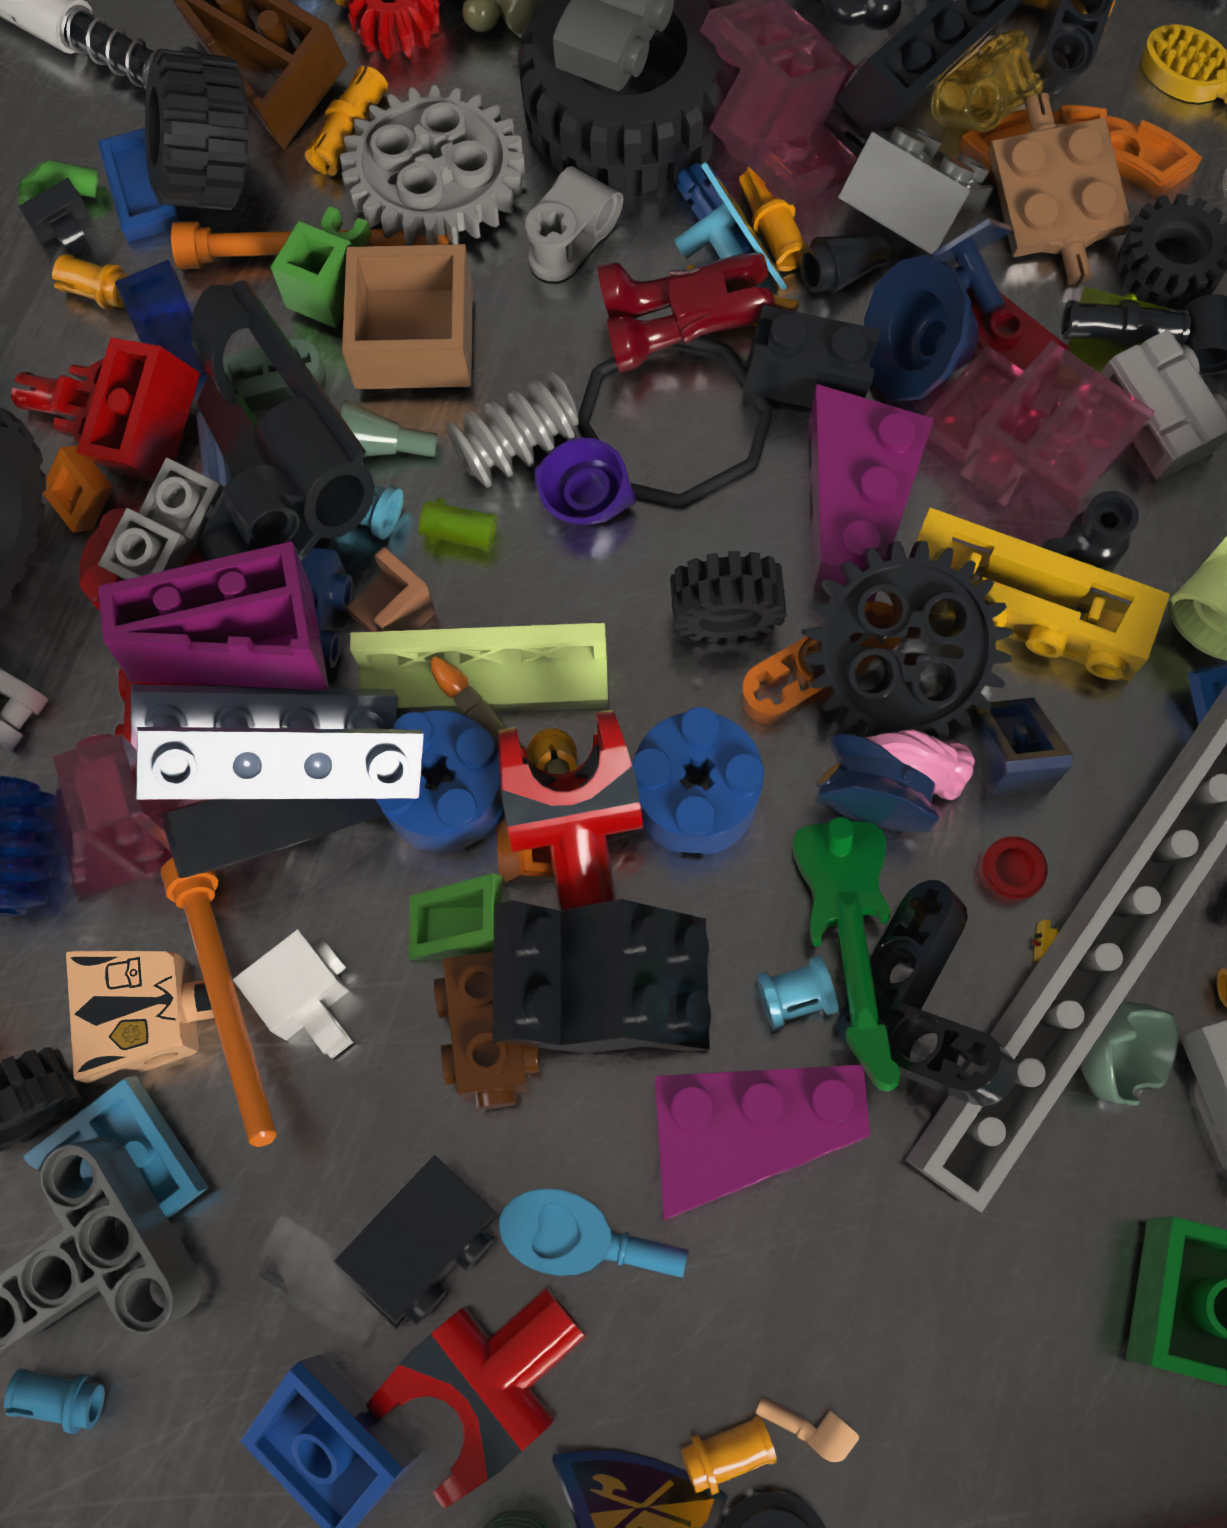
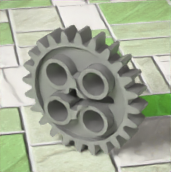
(433, 166)

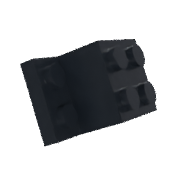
(600, 977)

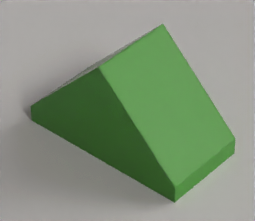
(455, 918)

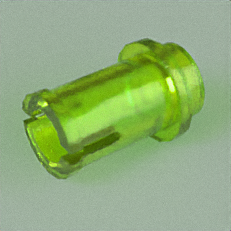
(457, 525)

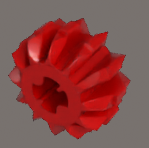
(394, 24)

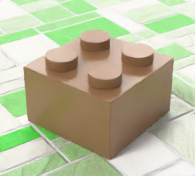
(408, 316)

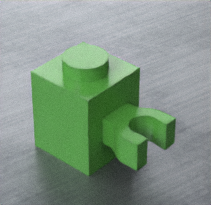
(313, 267)

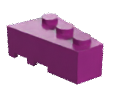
(859, 477)
(218, 623)
(749, 1126)

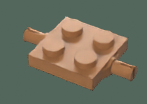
(1059, 188)

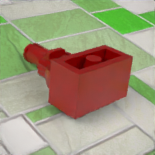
(125, 408)

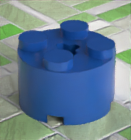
(698, 747)
(459, 810)

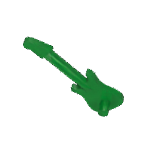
(844, 870)

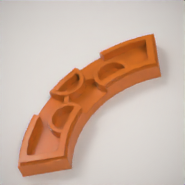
(1142, 152)

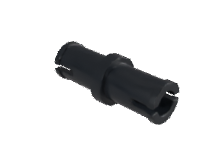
(1122, 323)

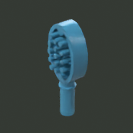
(571, 1236)

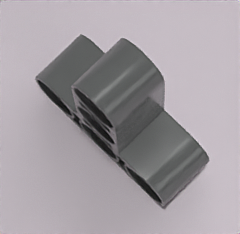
(94, 1252)

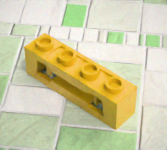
(1044, 595)

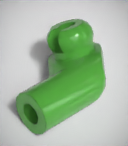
(53, 172)

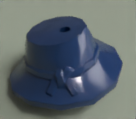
(923, 327)

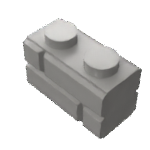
(1187, 416)

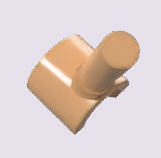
(831, 1439)

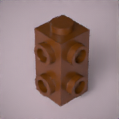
(473, 1062)

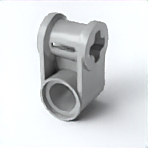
(570, 223)

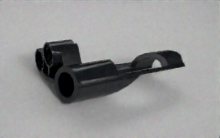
(294, 469)

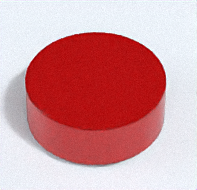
(1012, 870)

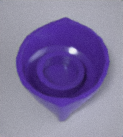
(584, 482)

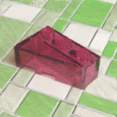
(102, 825)

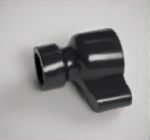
(1100, 532)

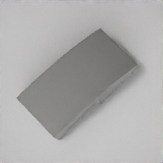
(166, 525)

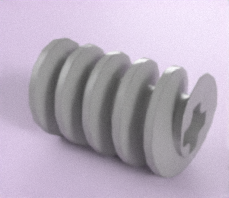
(515, 430)

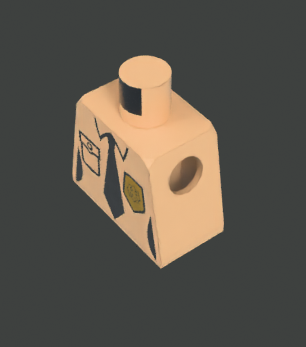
(131, 1012)

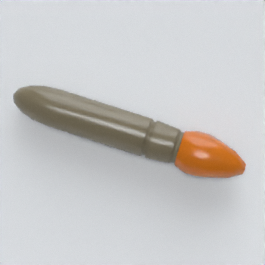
(456, 686)

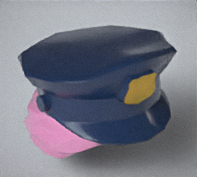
(894, 778)

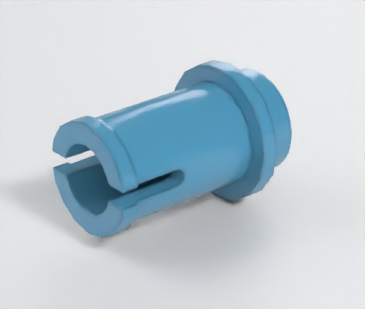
(55, 1399)

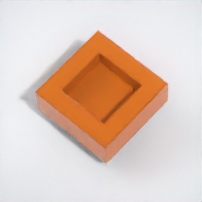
(76, 489)

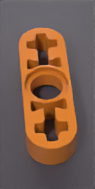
(775, 672)

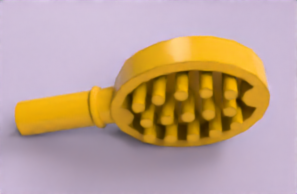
(1186, 63)

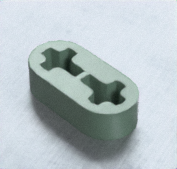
(264, 383)

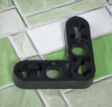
(901, 1002)

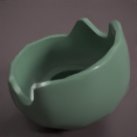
(1131, 1053)

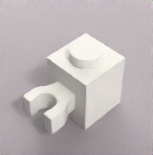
(294, 989)

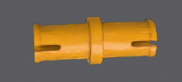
(364, 90)

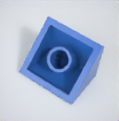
(326, 1445)

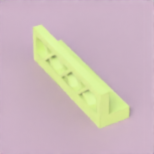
(506, 665)

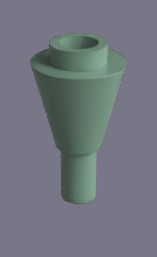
(385, 436)

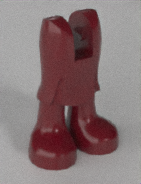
(700, 300)

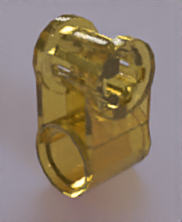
(987, 85)

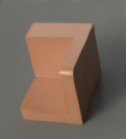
(394, 599)

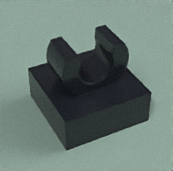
(57, 214)

